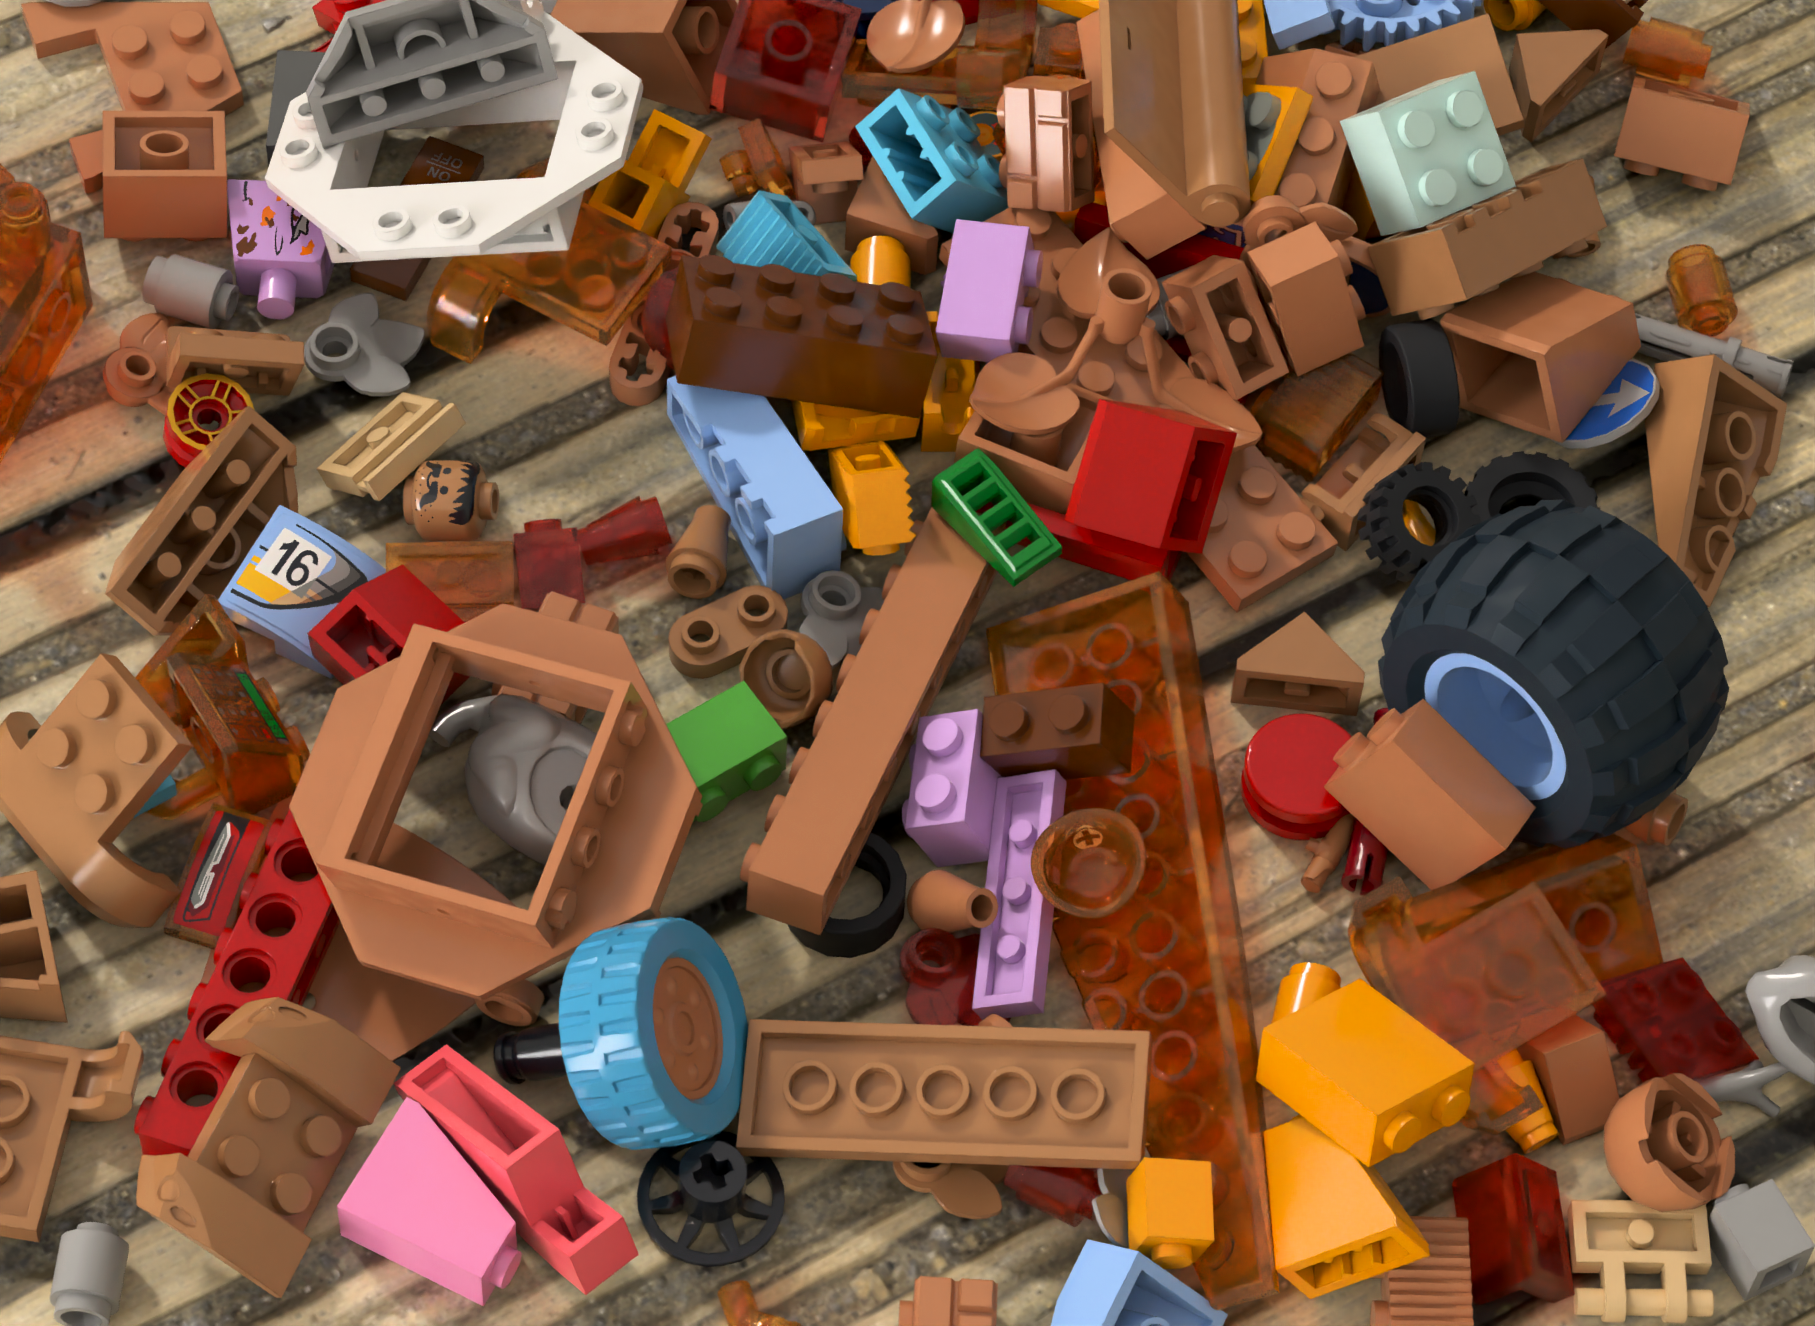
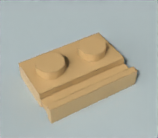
(391, 446)

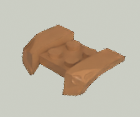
(269, 1139)

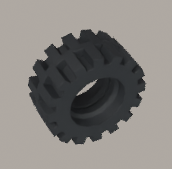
(1385, 522)

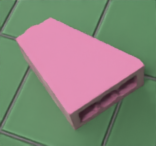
(430, 1210)

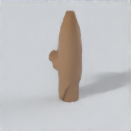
(1327, 853)

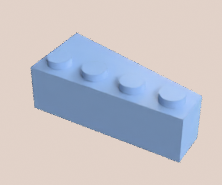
(764, 482)

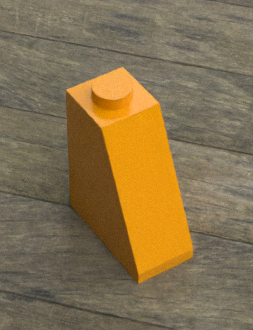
(1332, 1213)

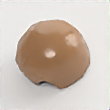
(788, 675)

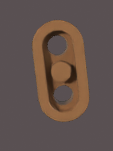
(729, 630)

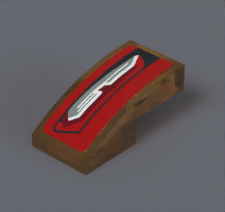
(214, 875)

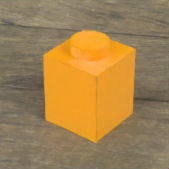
(1170, 1210)

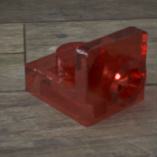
(547, 562)

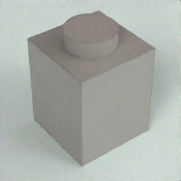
(1758, 1238)

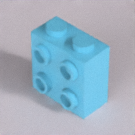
(933, 160)

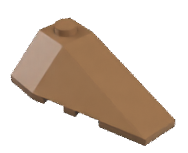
(1706, 453)

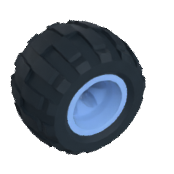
(1564, 663)

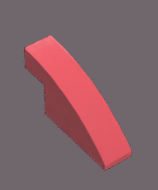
(523, 1166)

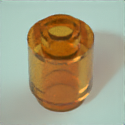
(1667, 51)
(1700, 290)

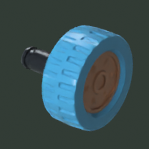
(643, 1034)

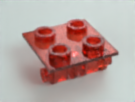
(1670, 1023)

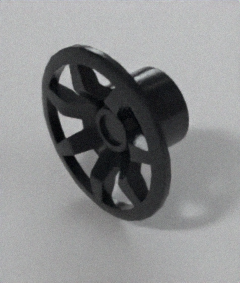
(710, 1190)

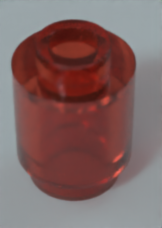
(1057, 1191)

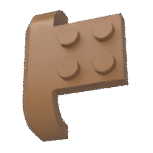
(85, 782)
(39, 1098)

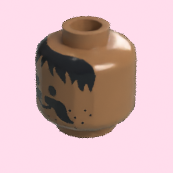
(450, 500)

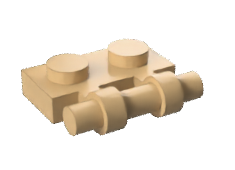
(1635, 1239)

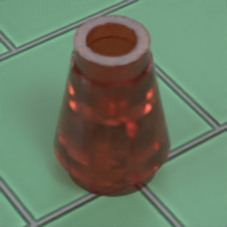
(625, 533)

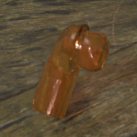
(191, 793)

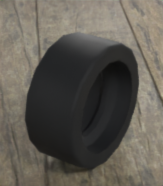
(1419, 377)
(869, 932)

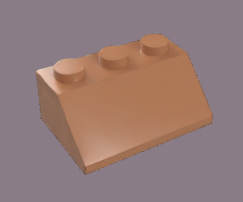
(1340, 88)

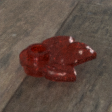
(944, 992)

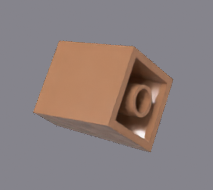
(660, 41)

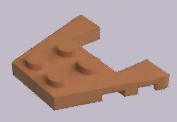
(155, 54)

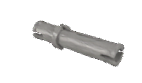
(1673, 343)

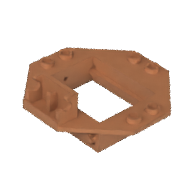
(610, 849)

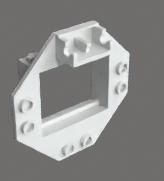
(596, 114)

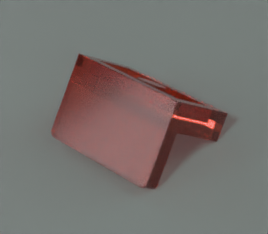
(1514, 1230)

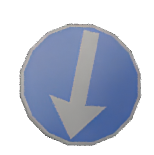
(1618, 409)

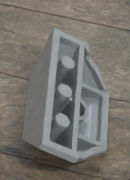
(422, 60)

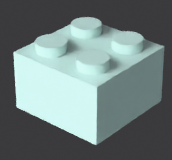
(1428, 153)

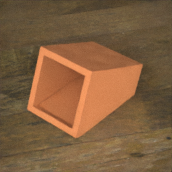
(1539, 351)

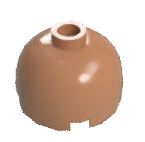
(1667, 1145)

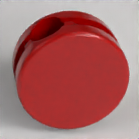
(1287, 776)

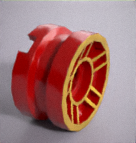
(200, 401)

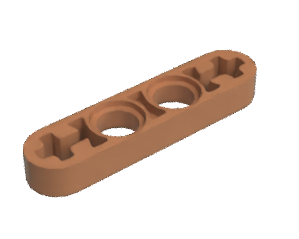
(632, 339)

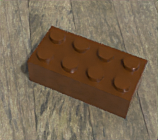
(800, 336)

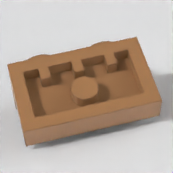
(253, 359)

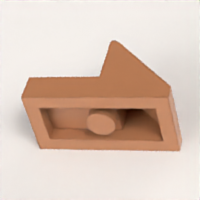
(826, 178)

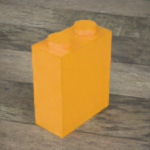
(1365, 1072)

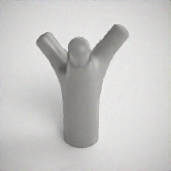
(1746, 1086)

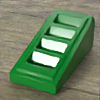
(971, 485)

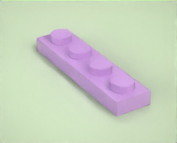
(1017, 943)

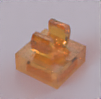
(757, 164)

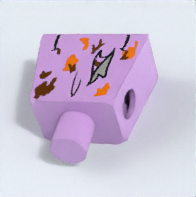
(275, 249)

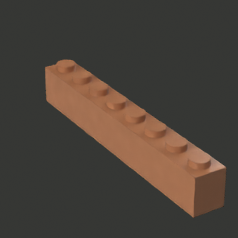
(867, 729)

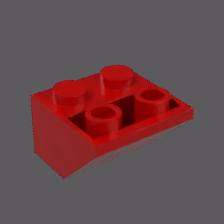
(1150, 475)
(375, 624)

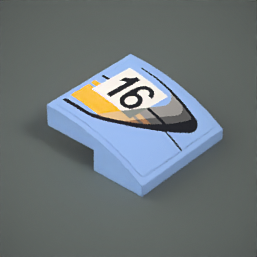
(293, 582)

